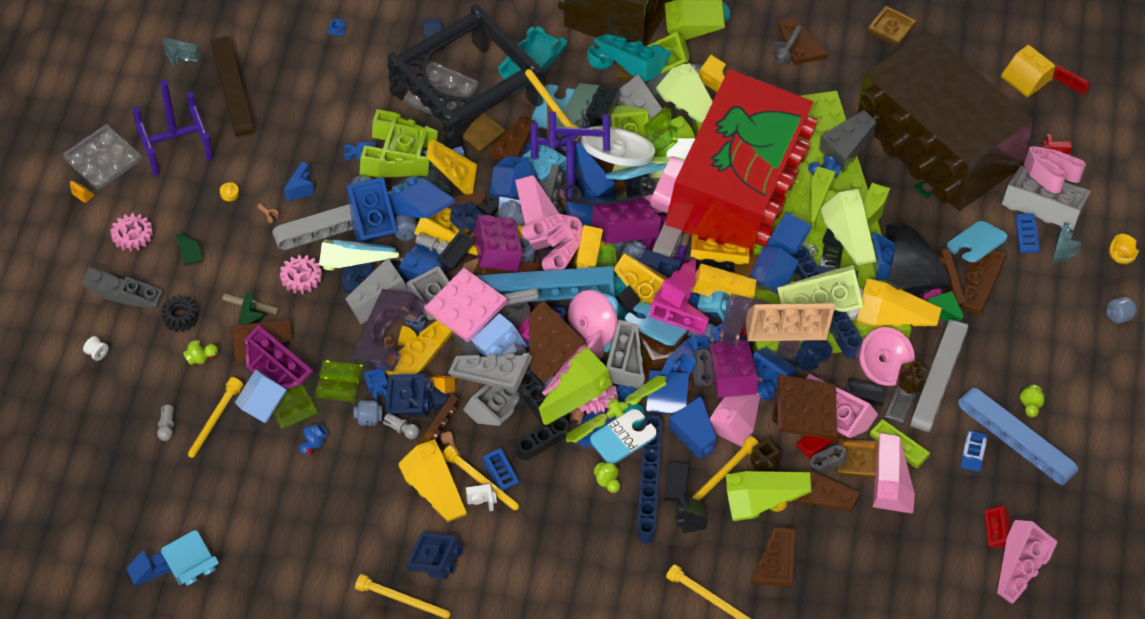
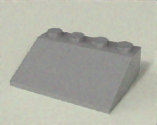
(1031, 197)

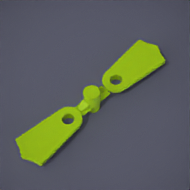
(616, 409)

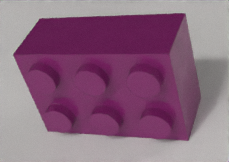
(626, 221)
(497, 243)
(733, 369)

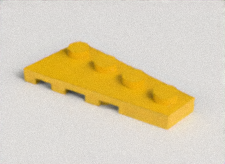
(421, 350)

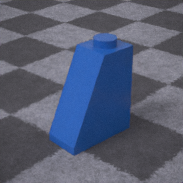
(694, 428)

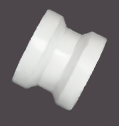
(95, 348)

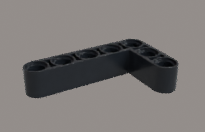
(531, 439)

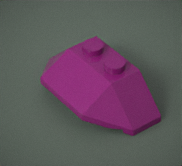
(274, 359)

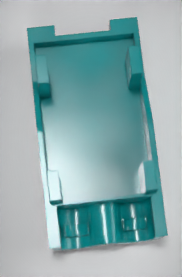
(539, 47)

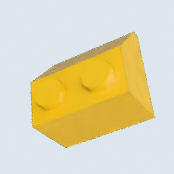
(1028, 71)

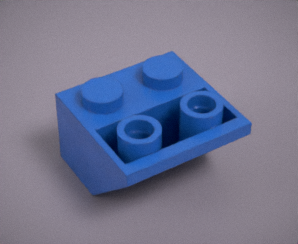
(506, 173)

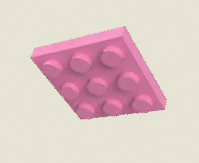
(465, 305)

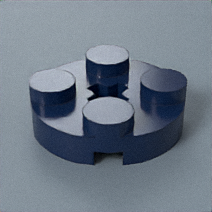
(465, 216)
(353, 273)
(812, 353)

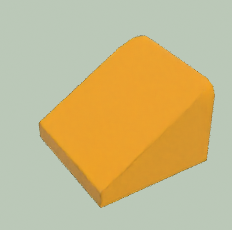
(81, 192)
(444, 383)

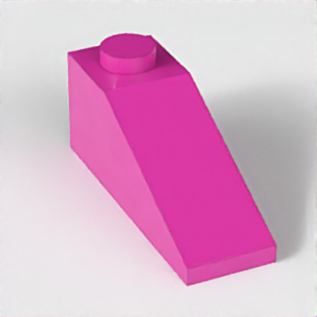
(684, 317)

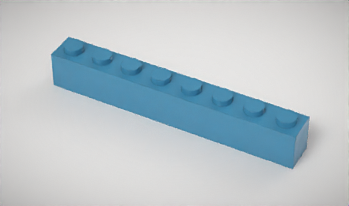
(554, 283)

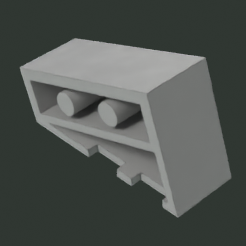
(366, 294)

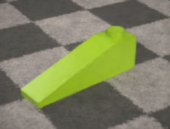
(582, 383)
(758, 491)

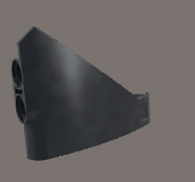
(635, 188)
(914, 263)

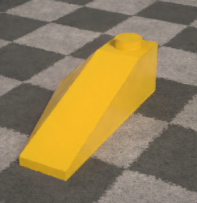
(442, 228)
(640, 277)
(894, 307)
(430, 476)

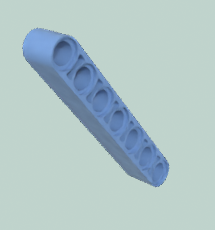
(1018, 436)

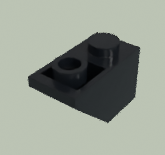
(690, 514)

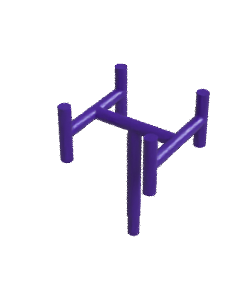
(172, 130)
(568, 142)

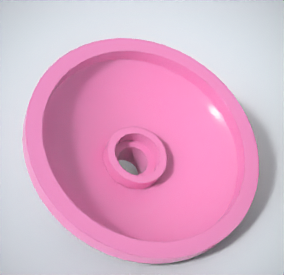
(590, 313)
(894, 349)

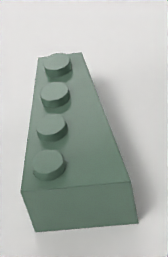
(576, 107)

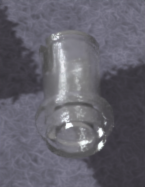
(812, 248)

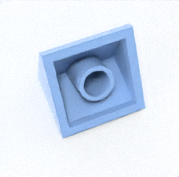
(260, 396)

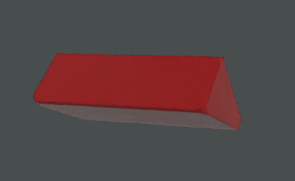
(1071, 80)
(997, 526)

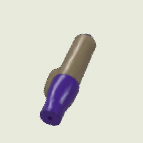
(682, 248)

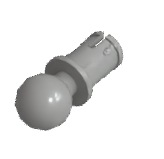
(431, 243)
(166, 423)
(411, 430)

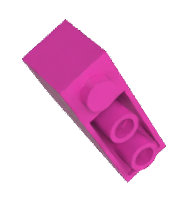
(680, 285)

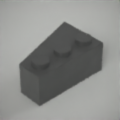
(848, 138)

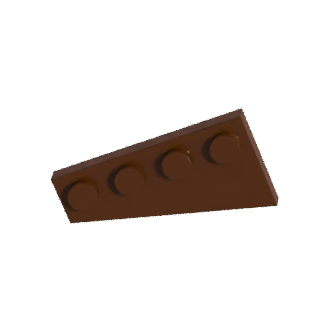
(981, 280)

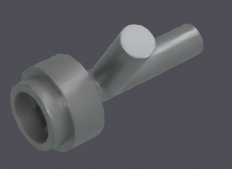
(782, 52)

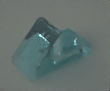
(177, 49)
(1066, 247)

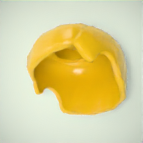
(1123, 249)

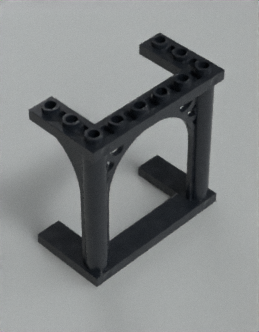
(460, 118)

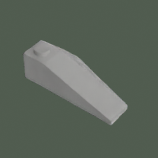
(492, 405)

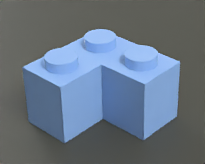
(497, 337)

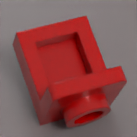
(1064, 147)

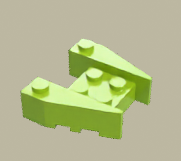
(401, 150)
(822, 192)

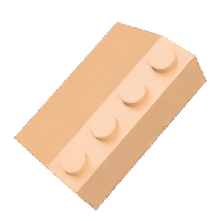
(789, 322)

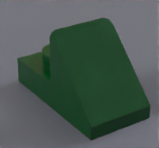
(247, 315)

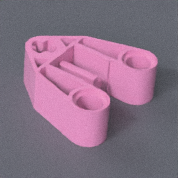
(1053, 167)
(664, 189)
(567, 230)

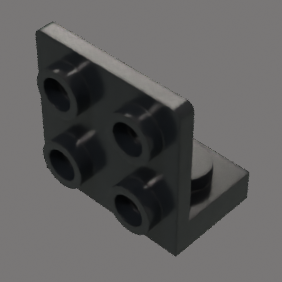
(602, 104)

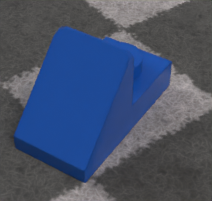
(299, 184)
(680, 359)
(147, 568)

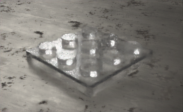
(446, 82)
(102, 157)

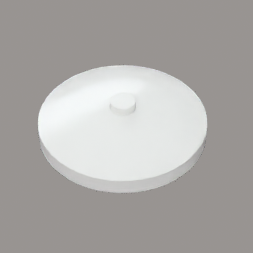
(625, 146)

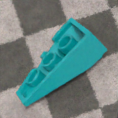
(634, 56)

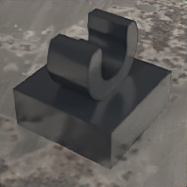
(491, 208)

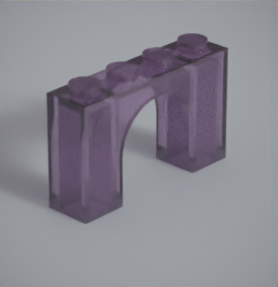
(388, 307)
(736, 320)

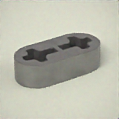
(703, 368)
(828, 459)

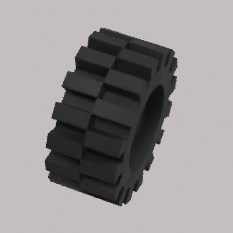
(179, 322)

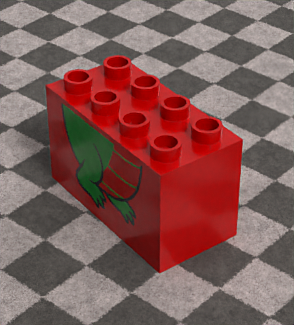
(742, 163)

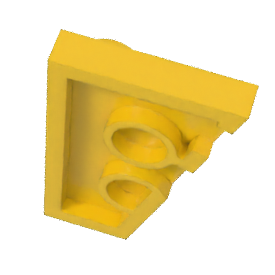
(453, 166)
(712, 250)

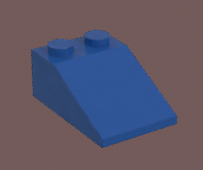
(590, 175)
(418, 198)
(371, 210)
(418, 262)

